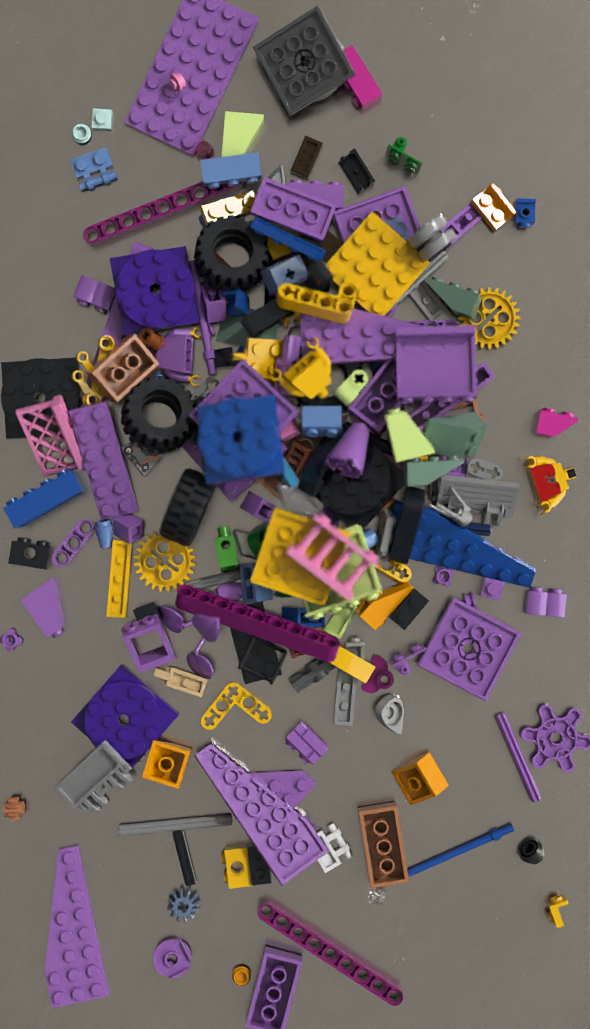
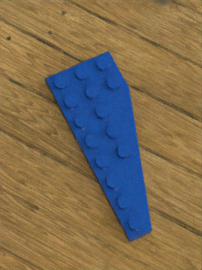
(452, 547)

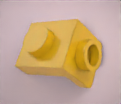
(554, 914)

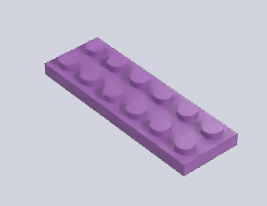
(103, 460)

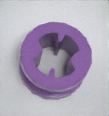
(469, 600)

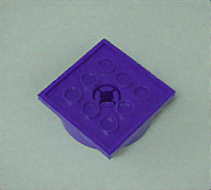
(141, 308)
(130, 697)

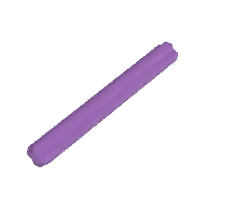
(518, 757)

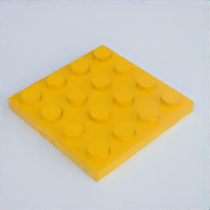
(378, 265)
(283, 573)

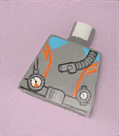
(141, 459)

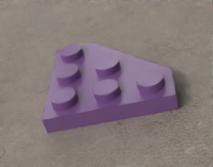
(287, 785)

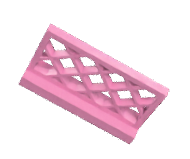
(65, 425)

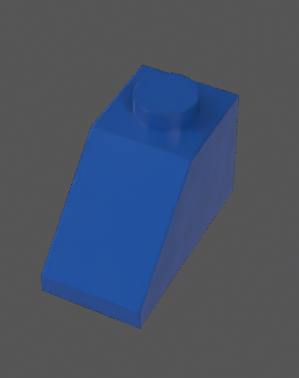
(297, 615)

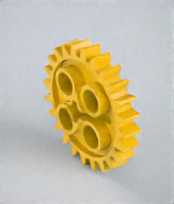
(501, 330)
(154, 575)

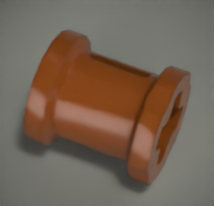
(149, 338)

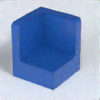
(237, 303)

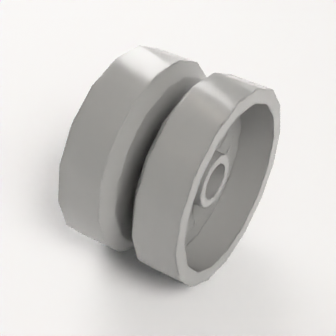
(432, 238)

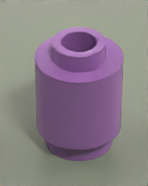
(230, 590)

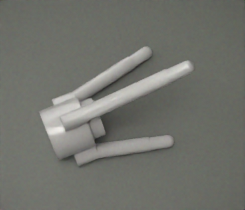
(459, 515)

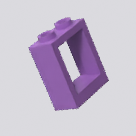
(154, 657)

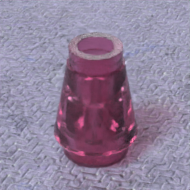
(204, 154)

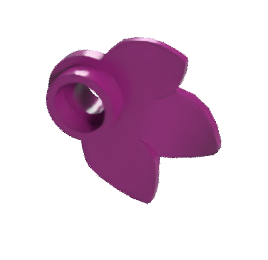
(374, 682)

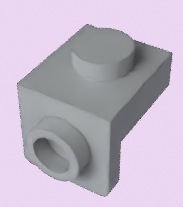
(355, 646)

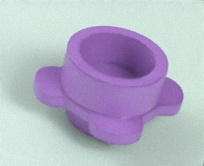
(448, 575)
(4, 639)

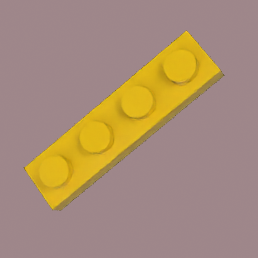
(119, 579)

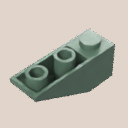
(460, 301)
(424, 472)

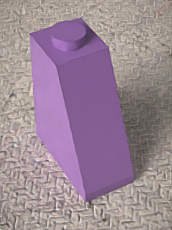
(46, 608)

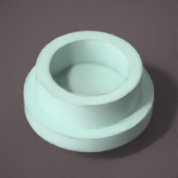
(81, 133)

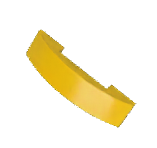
(353, 665)

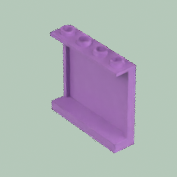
(439, 372)

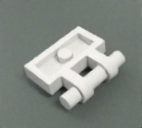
(331, 859)

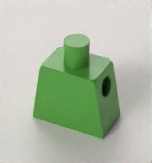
(227, 558)

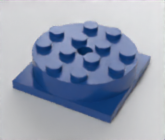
(257, 453)

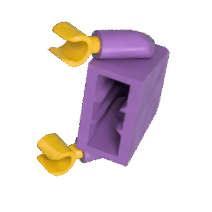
(177, 354)

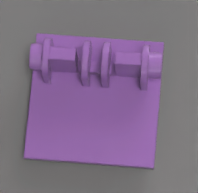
(400, 662)

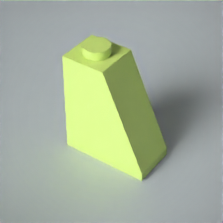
(240, 132)
(405, 436)

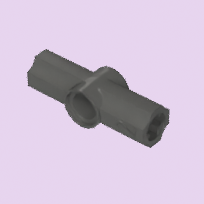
(312, 672)

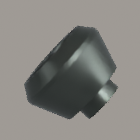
(532, 851)

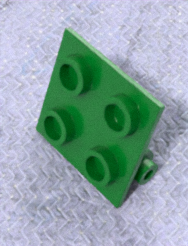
(396, 154)

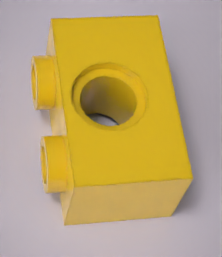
(238, 854)

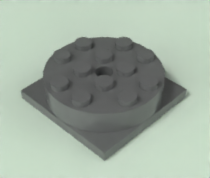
(284, 58)

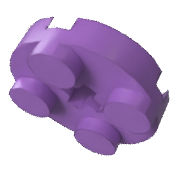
(168, 968)

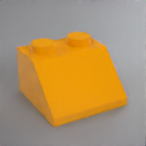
(166, 763)
(420, 779)

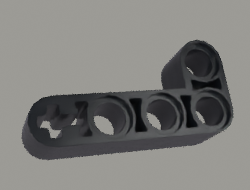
(407, 524)

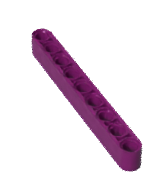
(156, 215)
(258, 623)
(335, 960)

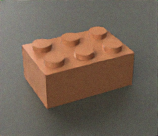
(122, 368)

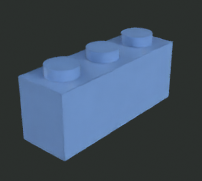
(231, 170)

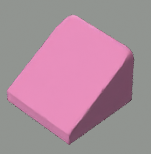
(290, 431)

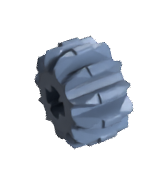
(178, 909)

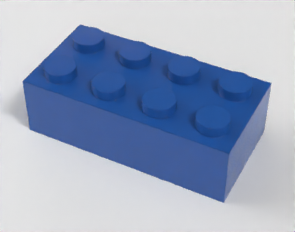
(44, 499)

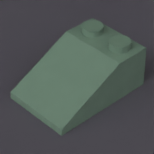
(234, 333)
(455, 434)

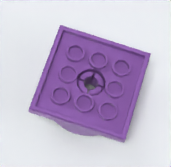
(384, 206)
(247, 383)
(480, 668)

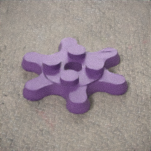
(569, 738)

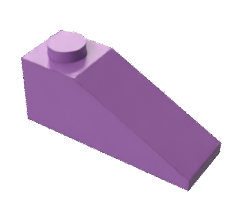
(462, 223)

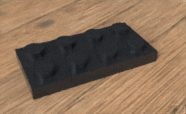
(260, 658)

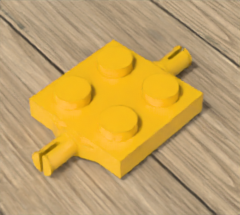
(261, 355)

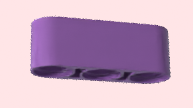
(66, 549)

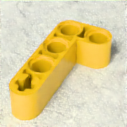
(315, 299)

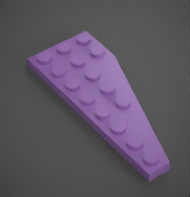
(361, 339)
(274, 828)
(73, 952)

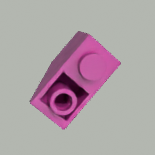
(551, 424)

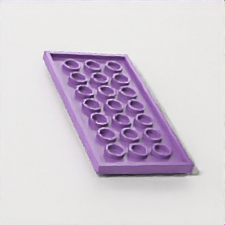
(205, 49)

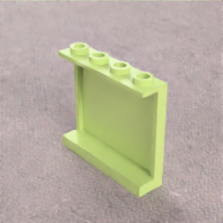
(365, 587)

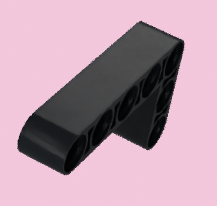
(270, 314)

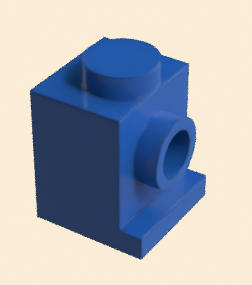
(524, 204)

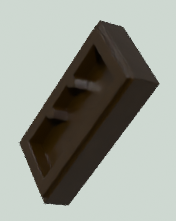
(306, 157)

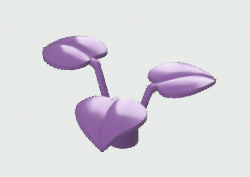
(206, 626)

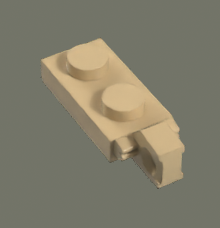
(182, 680)

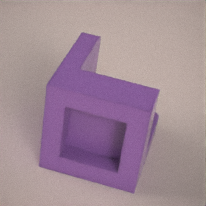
(128, 528)

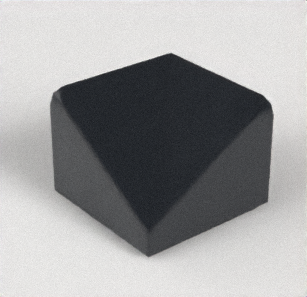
(223, 358)

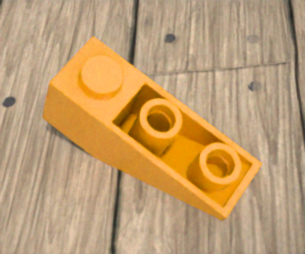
(377, 610)

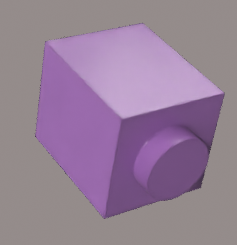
(491, 588)

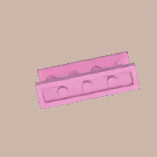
(314, 564)

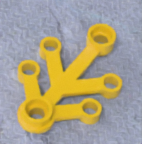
(93, 391)

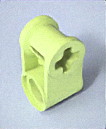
(349, 389)

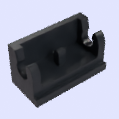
(356, 172)

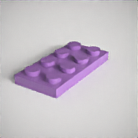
(293, 209)

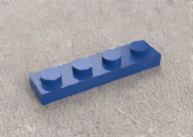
(281, 236)

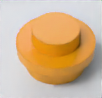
(241, 975)

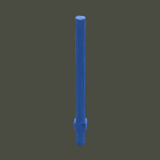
(493, 835)

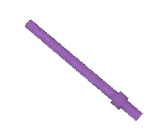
(208, 353)

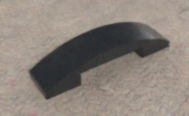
(316, 466)

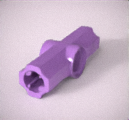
(289, 358)

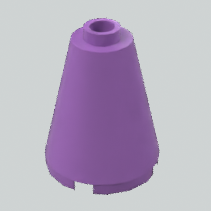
(350, 451)

